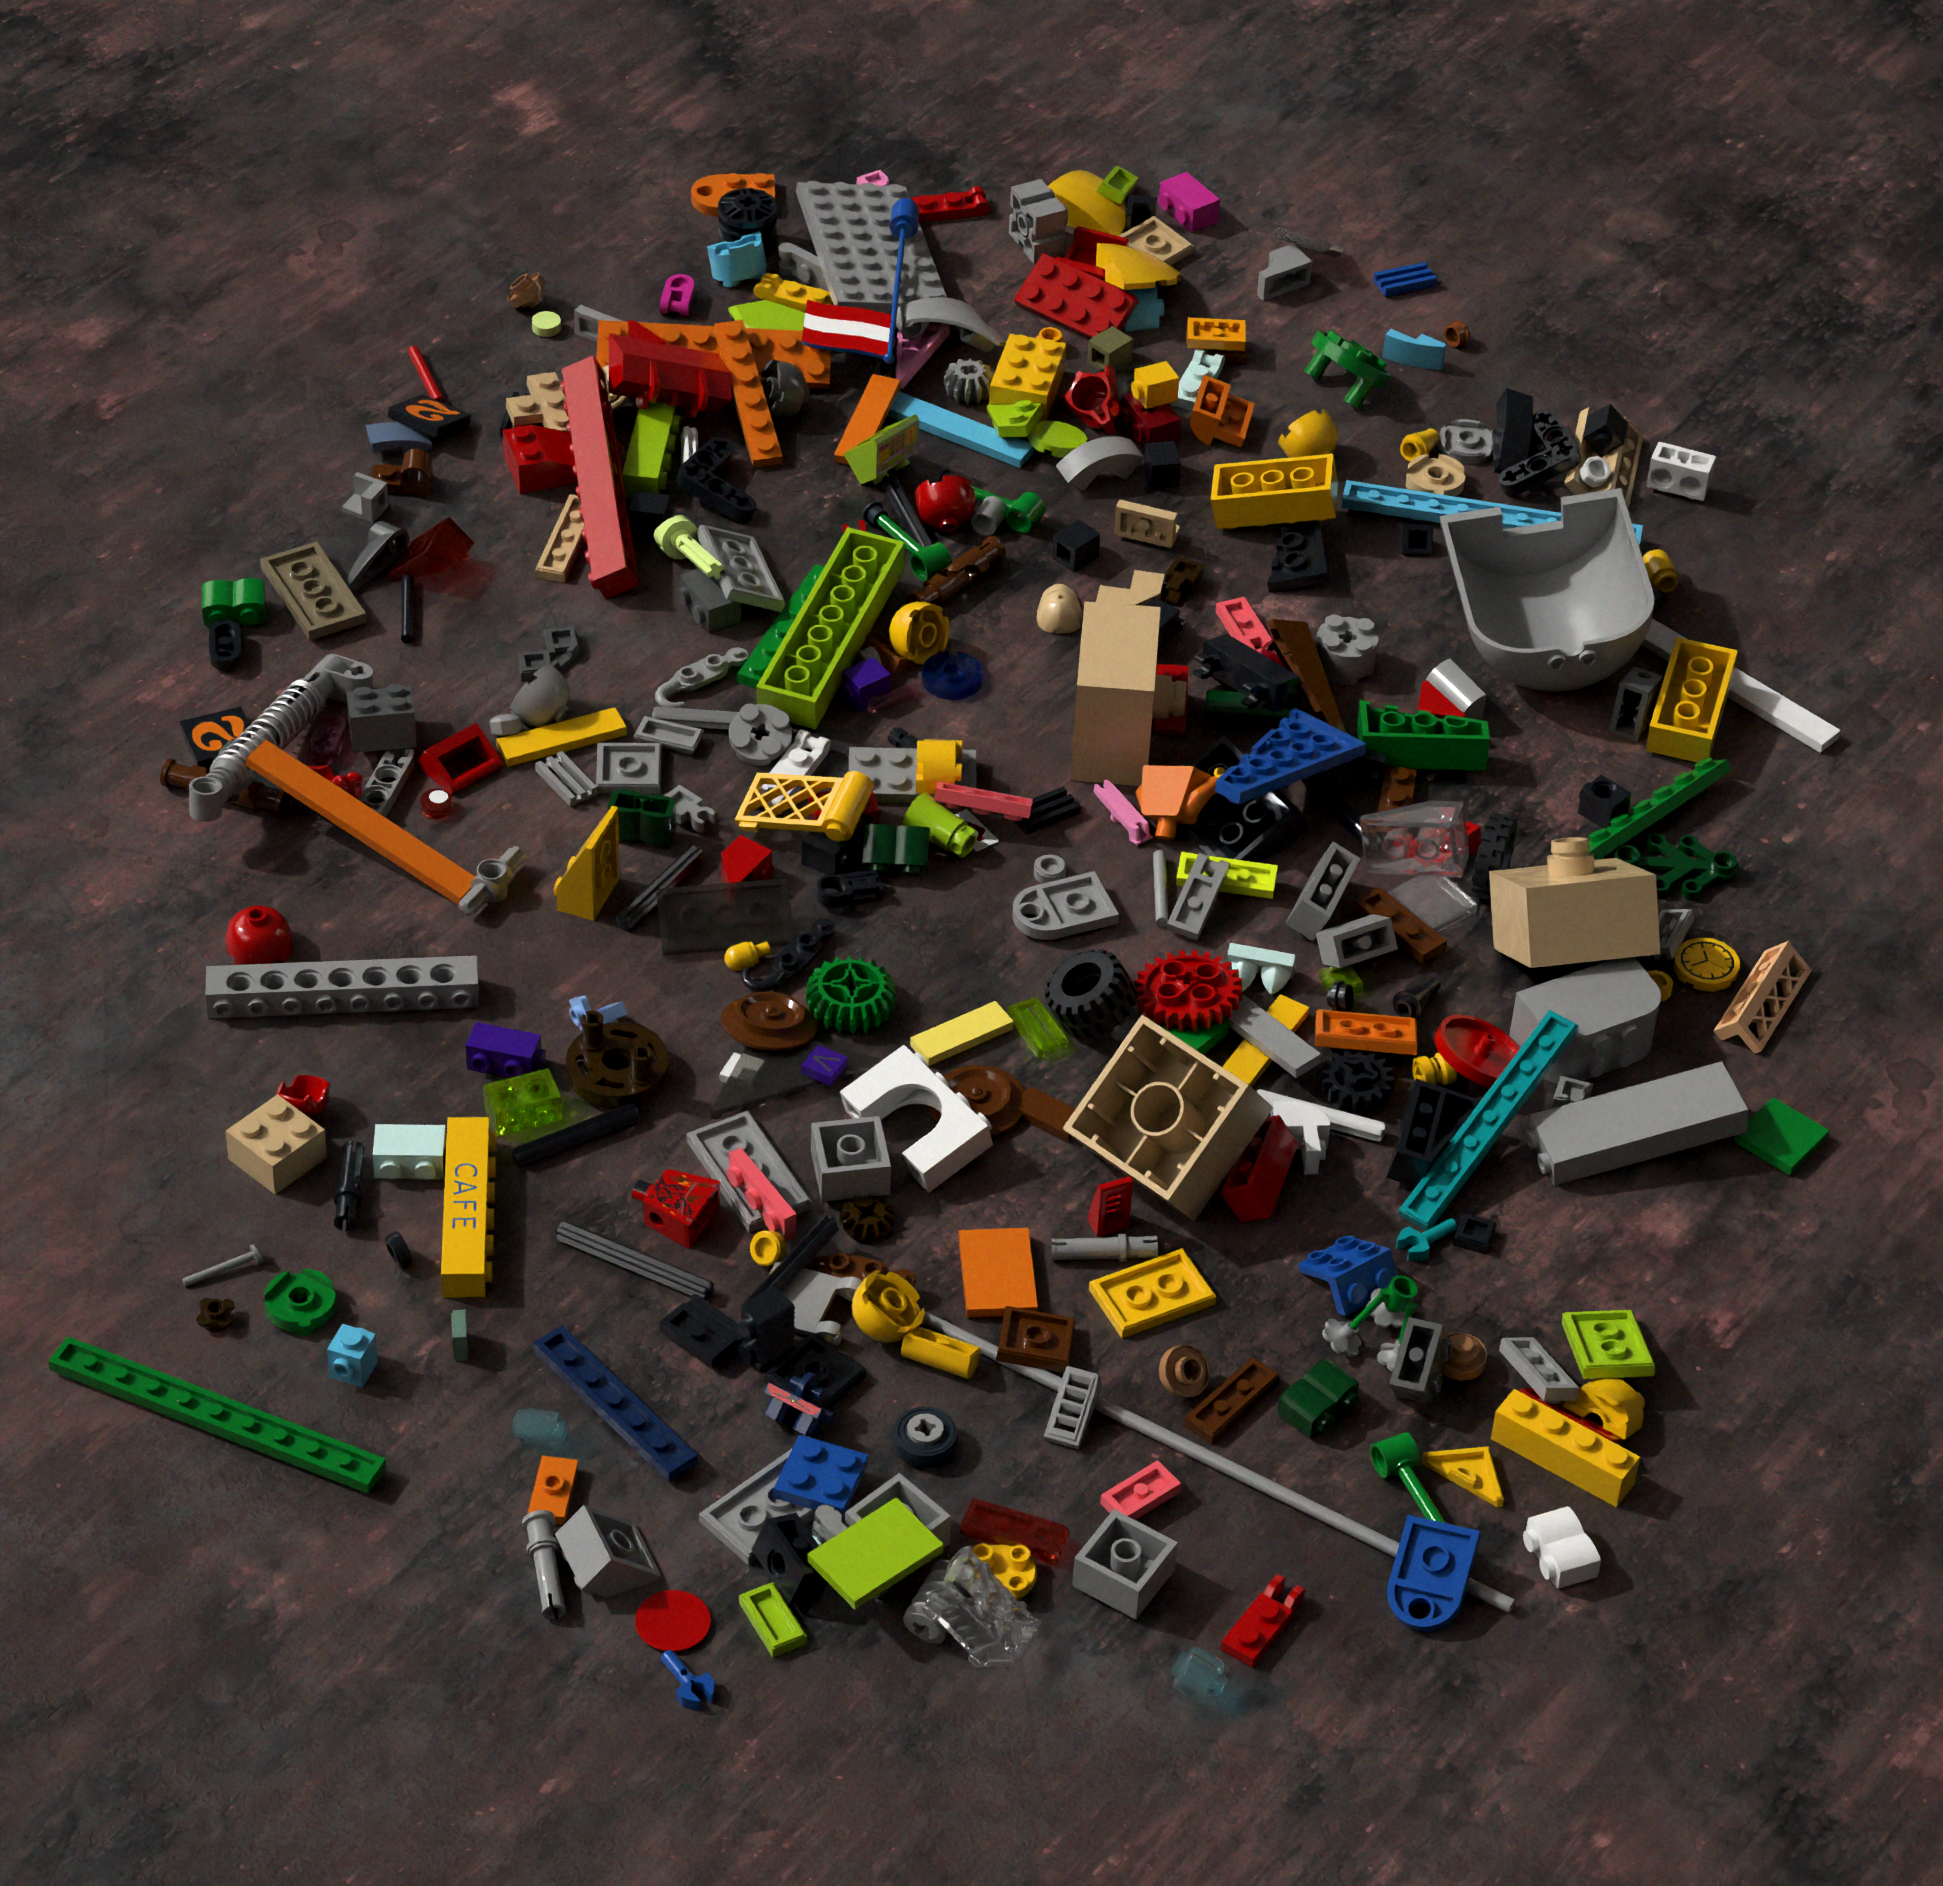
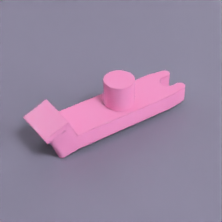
(1123, 812)

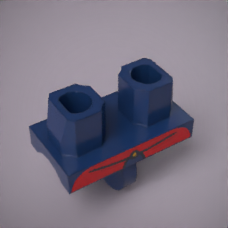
(811, 1414)

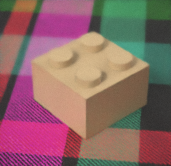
(276, 1144)

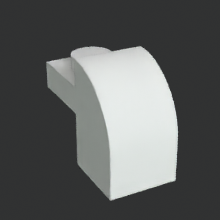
(1308, 1127)

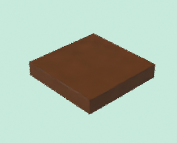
(1035, 1339)

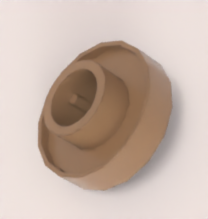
(527, 291)
(1466, 1358)
(1184, 1371)

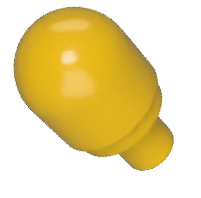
(745, 955)

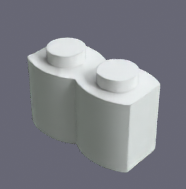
(1562, 1547)

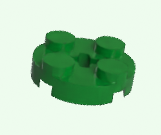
(305, 1316)

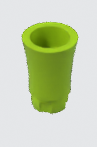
(945, 828)

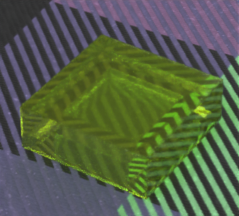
(1346, 974)

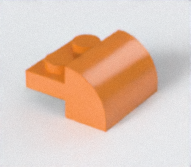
(1220, 413)

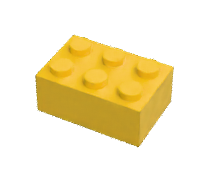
(1028, 371)

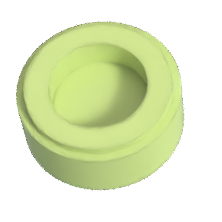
(546, 324)

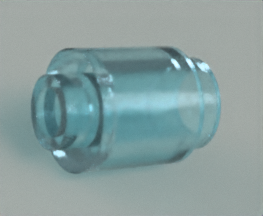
(539, 1427)

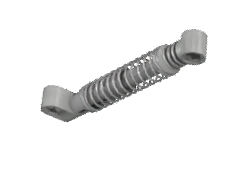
(300, 705)

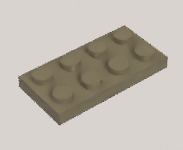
(313, 590)

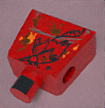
(678, 1204)

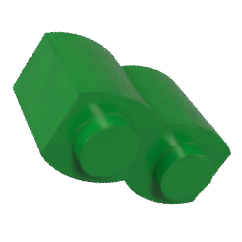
(235, 601)

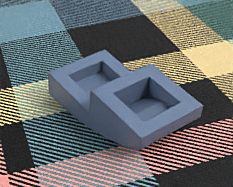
(395, 434)

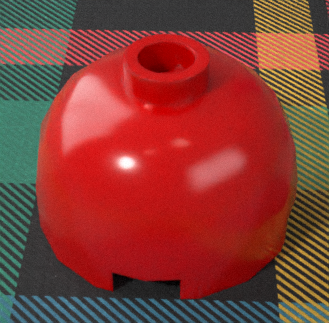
(946, 503)
(258, 936)

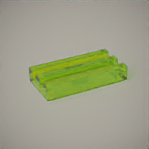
(1020, 1010)

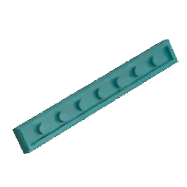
(1488, 1120)

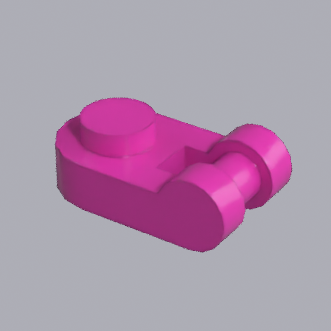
(677, 288)

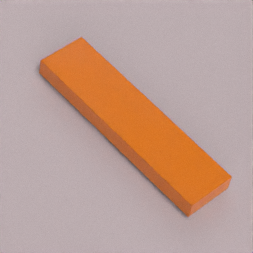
(868, 414)

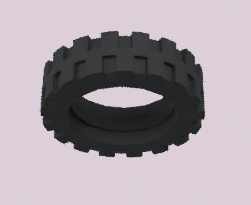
(1494, 852)

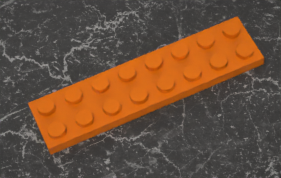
(764, 343)

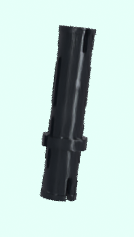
(348, 1195)

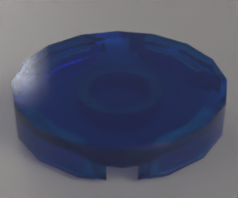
(952, 675)

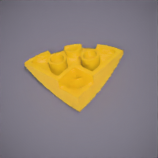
(1087, 206)
(1133, 268)

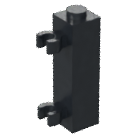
(1249, 673)

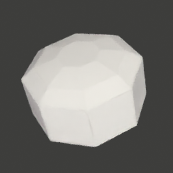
(1595, 471)

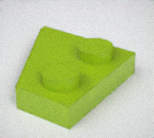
(1016, 418)

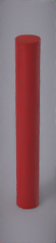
(425, 374)

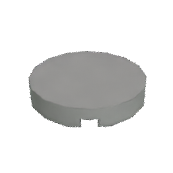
(1466, 441)

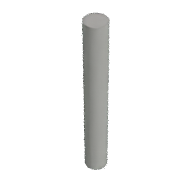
(1160, 888)

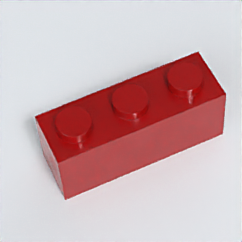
(1260, 1171)

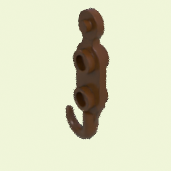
(849, 1265)

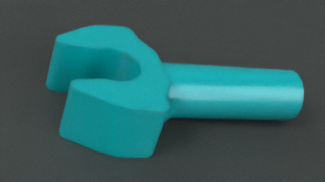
(1421, 1241)

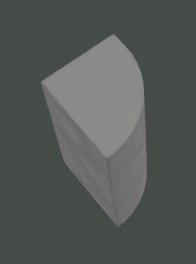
(1458, 689)

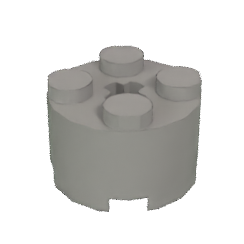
(1347, 648)

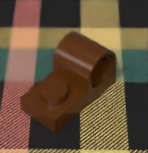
(411, 478)

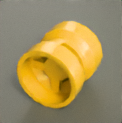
(1433, 1070)

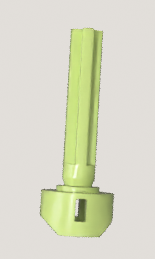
(679, 541)

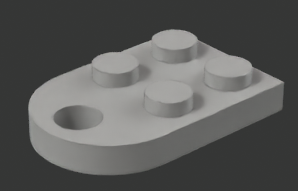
(1064, 907)

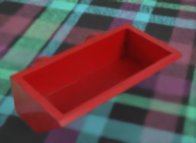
(668, 375)

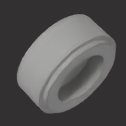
(1049, 868)

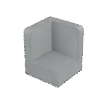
(369, 498)

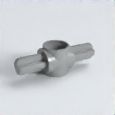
(492, 880)

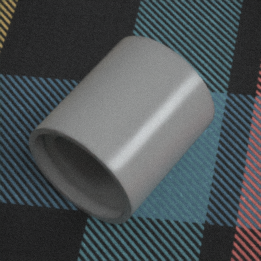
(989, 515)

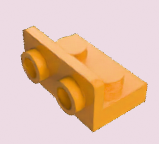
(1216, 334)

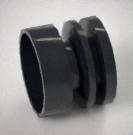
(748, 212)

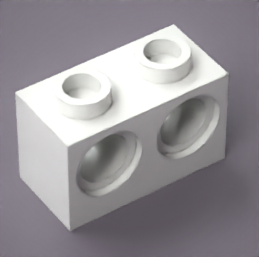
(1681, 471)

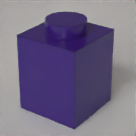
(864, 682)

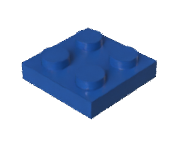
(820, 1475)

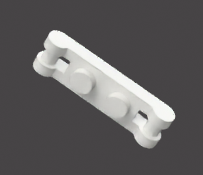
(798, 761)

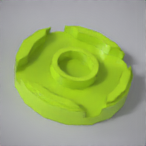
(1056, 437)

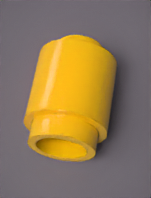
(1660, 570)

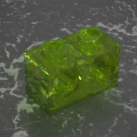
(522, 1102)

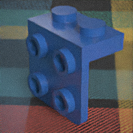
(1352, 1270)

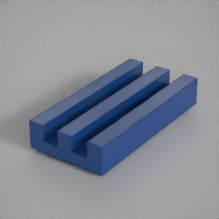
(1404, 279)

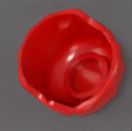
(307, 1094)

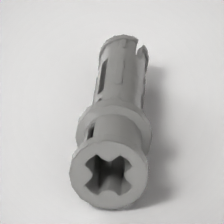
(543, 1551)

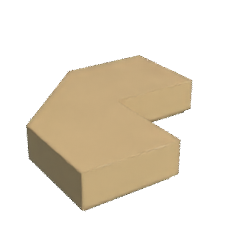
(1142, 590)

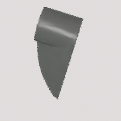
(384, 547)

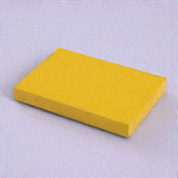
(1152, 1293)

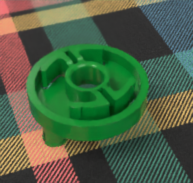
(1353, 357)

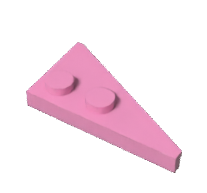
(915, 352)

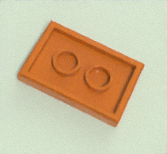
(1366, 1032)
(996, 1271)

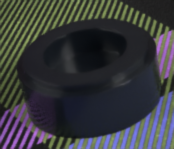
(398, 1249)

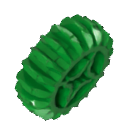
(870, 998)

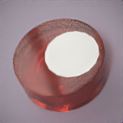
(436, 803)

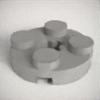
(755, 718)

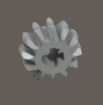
(968, 381)

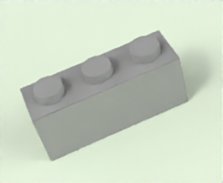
(1322, 891)

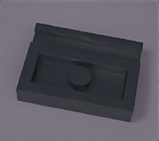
(702, 1330)

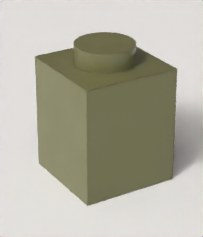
(1110, 348)

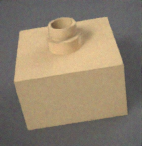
(1119, 693)
(1574, 909)
(1168, 1117)

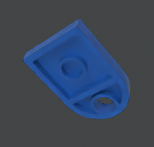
(1433, 1570)

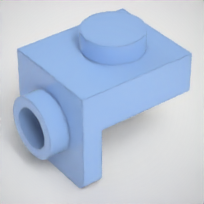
(580, 1006)

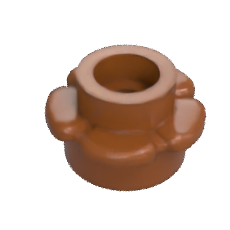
(1457, 334)

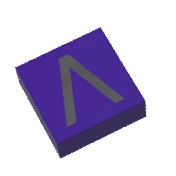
(824, 1065)

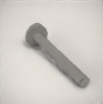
(253, 1255)

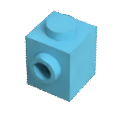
(352, 1355)

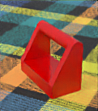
(470, 737)

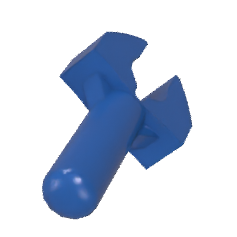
(688, 1681)

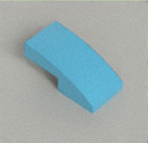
(1418, 352)

